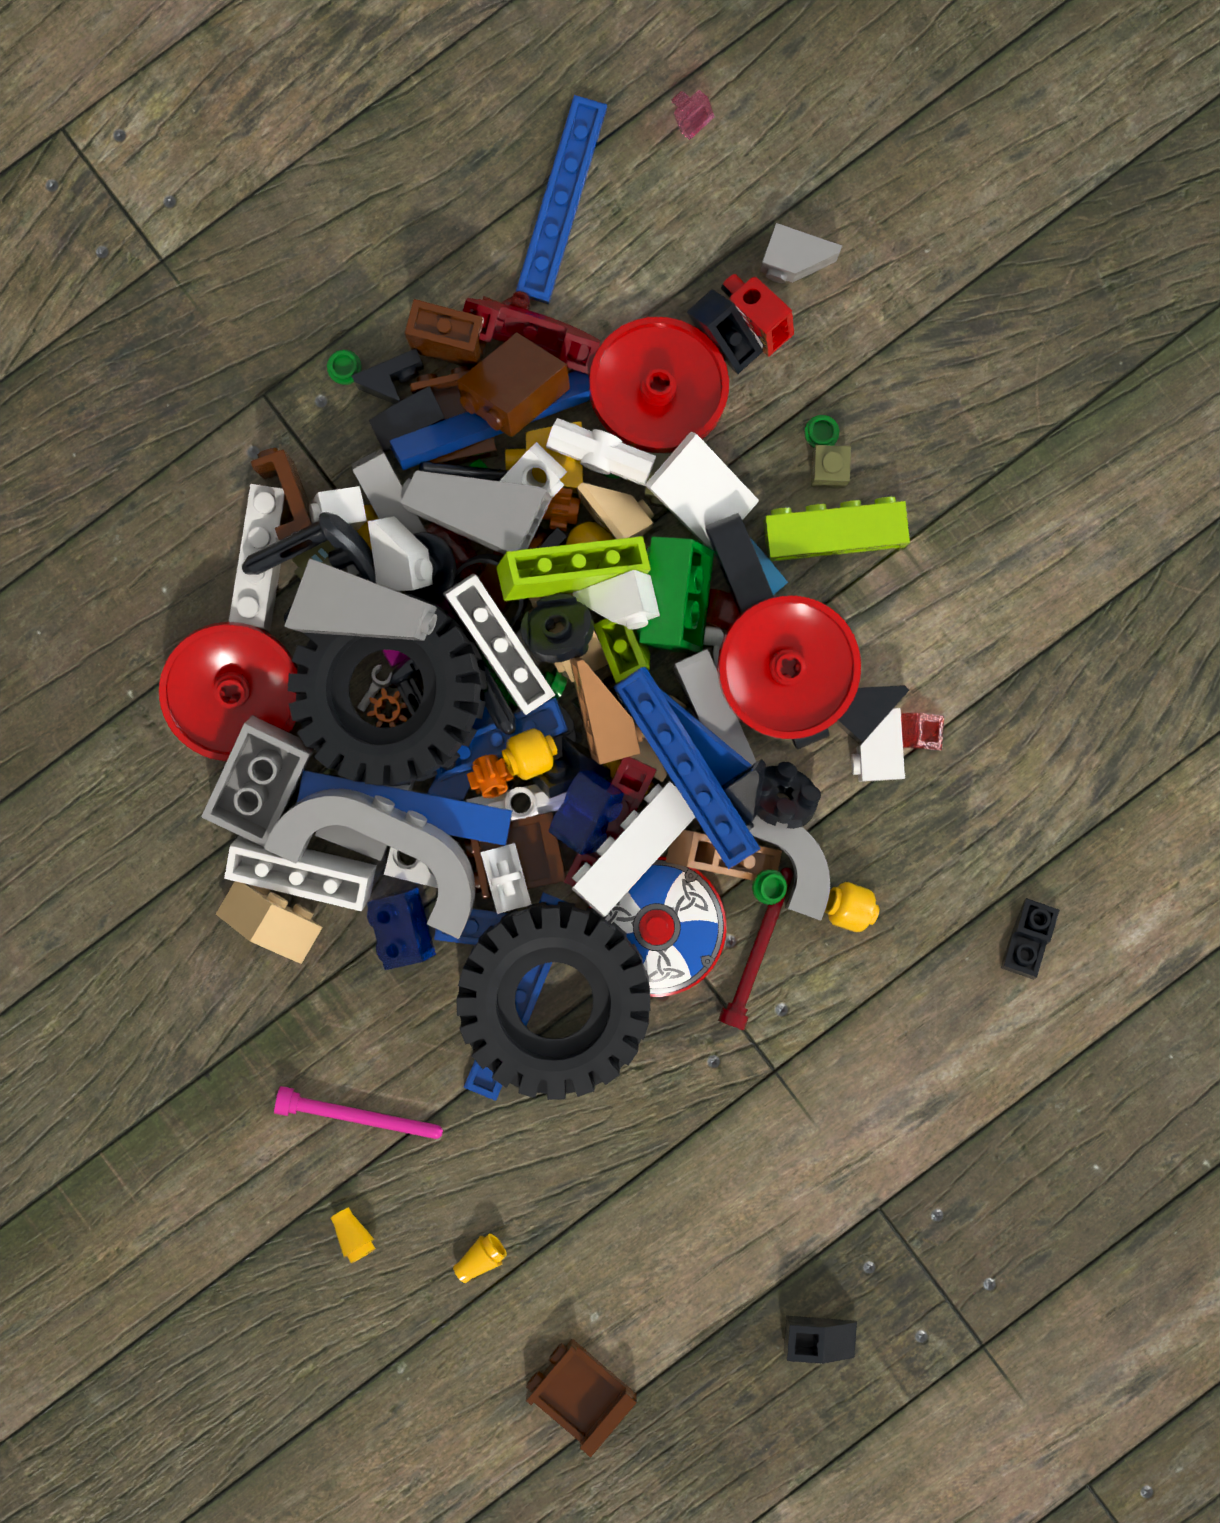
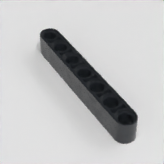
(744, 577)

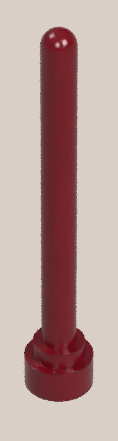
(736, 1012)

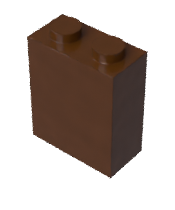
(513, 385)

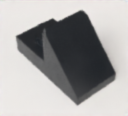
(380, 378)
(574, 760)

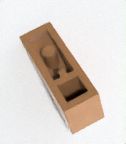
(607, 724)
(698, 852)

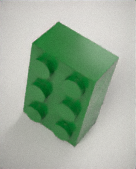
(681, 587)

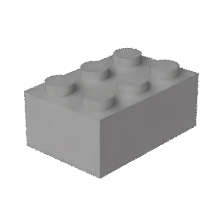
(257, 780)

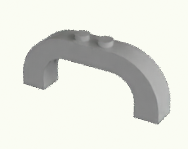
(390, 826)
(810, 867)

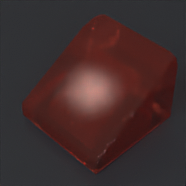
(721, 609)
(922, 731)

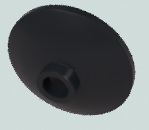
(444, 567)

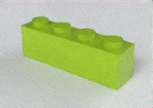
(836, 530)
(568, 567)

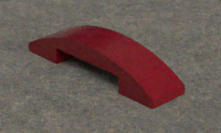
(554, 336)
(633, 779)

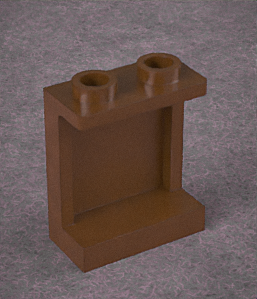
(445, 334)
(448, 398)
(273, 463)
(536, 849)
(581, 1395)

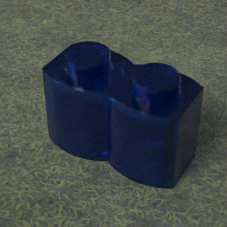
(587, 812)

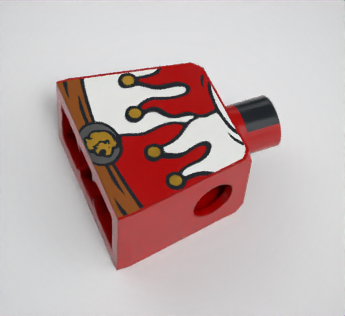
(762, 310)

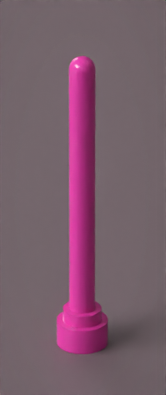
(291, 1102)

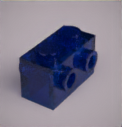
(400, 929)

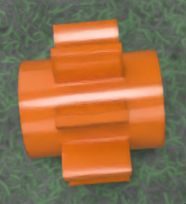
(563, 509)
(380, 704)
(489, 776)

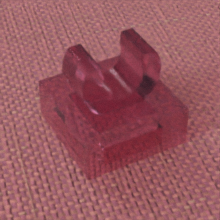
(692, 112)

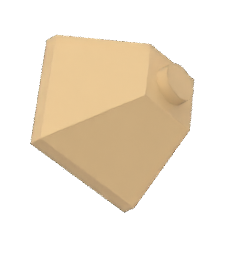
(616, 511)

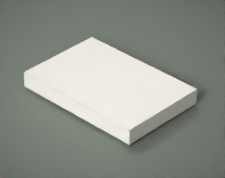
(699, 487)

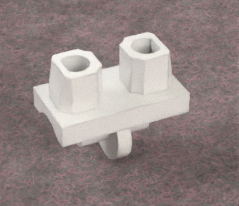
(506, 878)

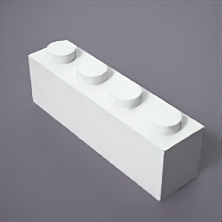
(256, 594)
(499, 644)
(635, 850)
(314, 876)

